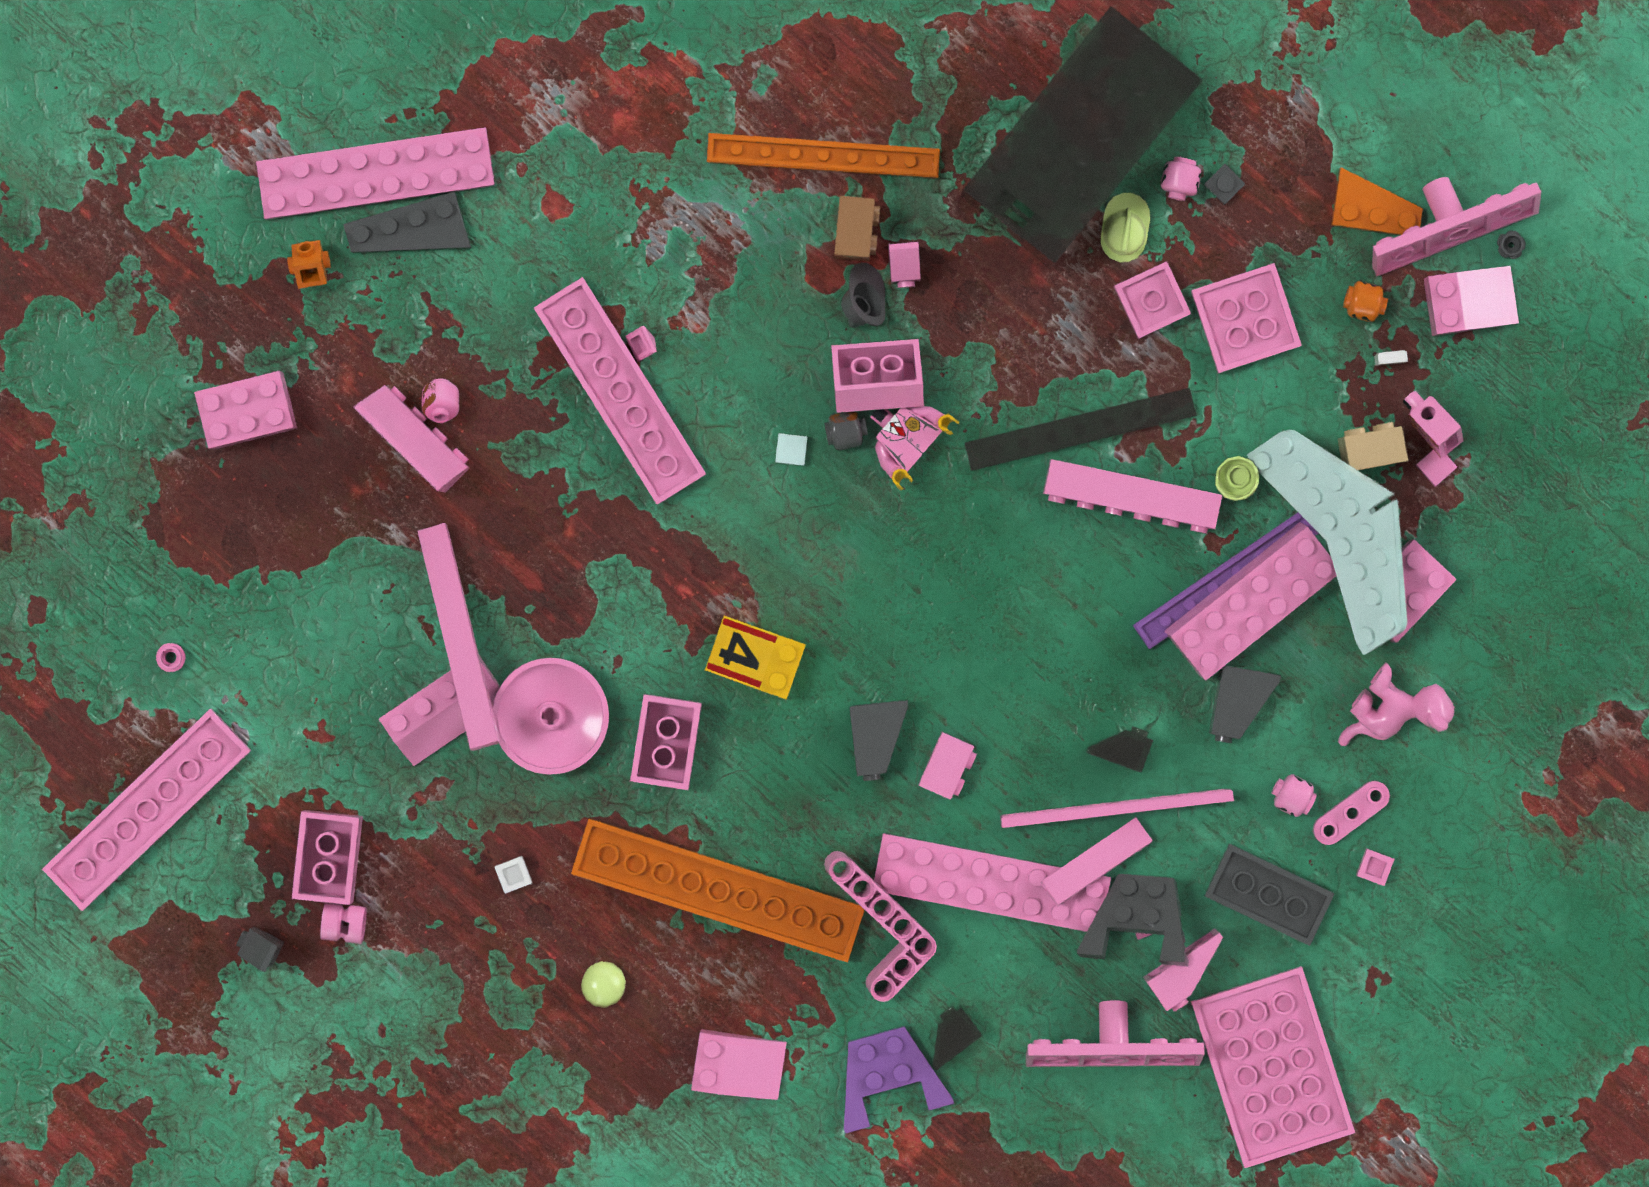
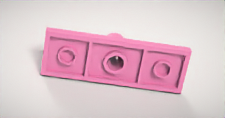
(1453, 223)
(1114, 1046)

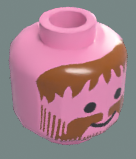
(440, 400)

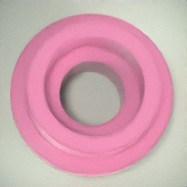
(162, 661)

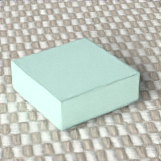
(791, 449)

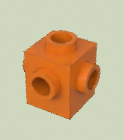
(309, 264)

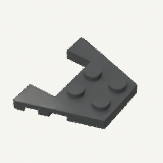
(1139, 906)

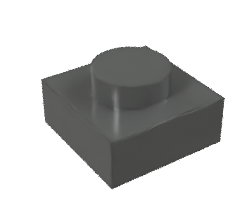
(1224, 184)

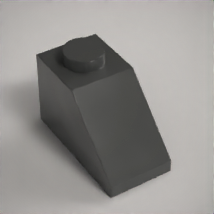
(259, 948)

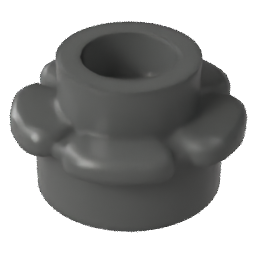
(1514, 252)

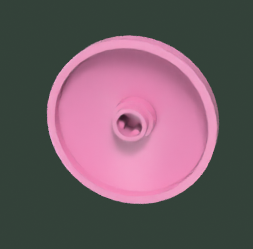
(550, 715)

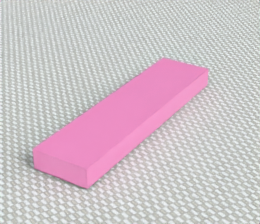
(1096, 861)

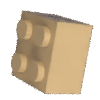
(1373, 449)

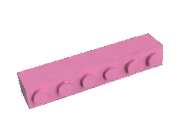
(1132, 494)

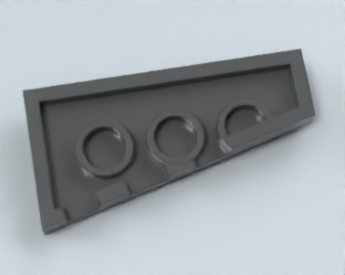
(418, 226)

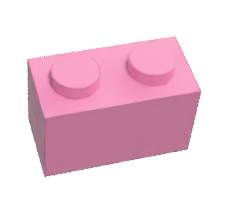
(947, 765)

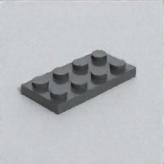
(1269, 894)

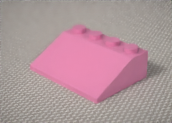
(413, 438)

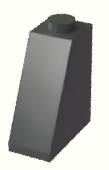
(1238, 700)
(875, 735)

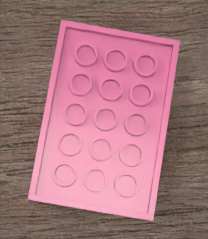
(1272, 1067)

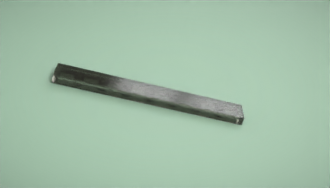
(1080, 429)

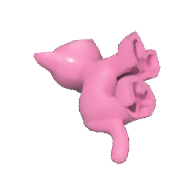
(1429, 706)

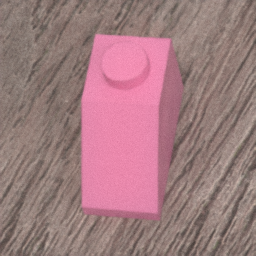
(904, 264)

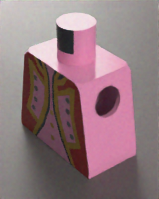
(1441, 431)

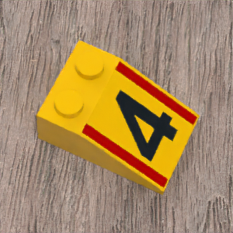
(755, 657)

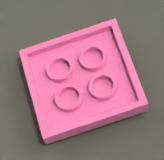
(1246, 318)

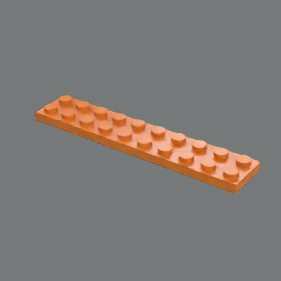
(718, 890)

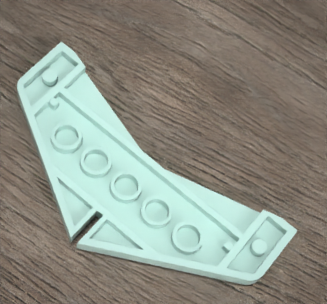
(1360, 540)

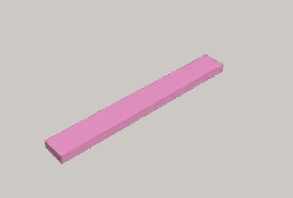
(458, 637)
(1116, 808)

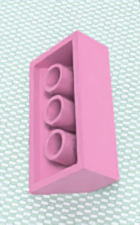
(431, 717)

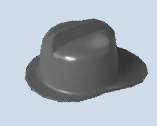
(865, 297)

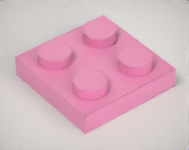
(1152, 300)

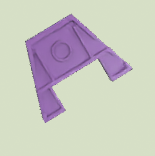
(885, 1063)

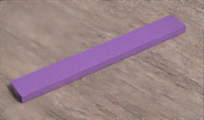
(1152, 626)

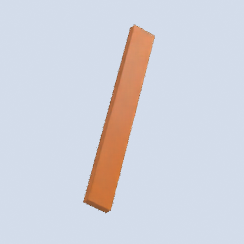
(823, 155)

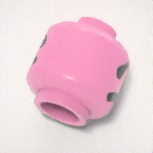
(1181, 178)
(1293, 795)

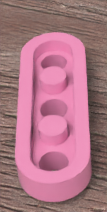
(1338, 817)

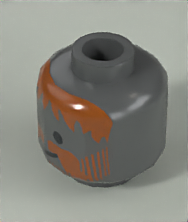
(845, 430)

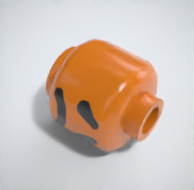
(1365, 301)

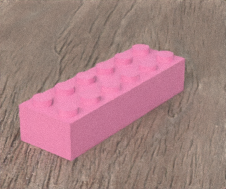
(1252, 601)

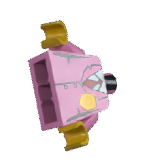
(907, 437)

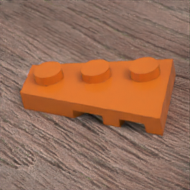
(1371, 208)

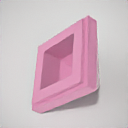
(641, 343)

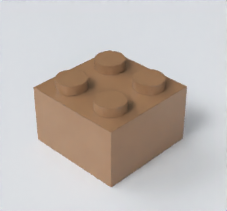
(854, 228)

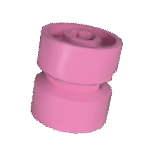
(333, 920)

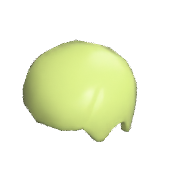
(1237, 478)
(603, 984)

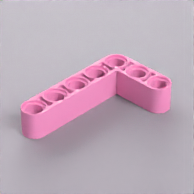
(887, 918)

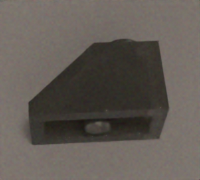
(1124, 748)
(953, 1035)

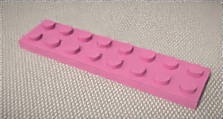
(375, 173)
(619, 391)
(146, 809)
(982, 882)

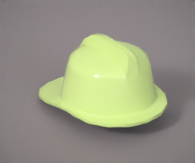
(1125, 227)

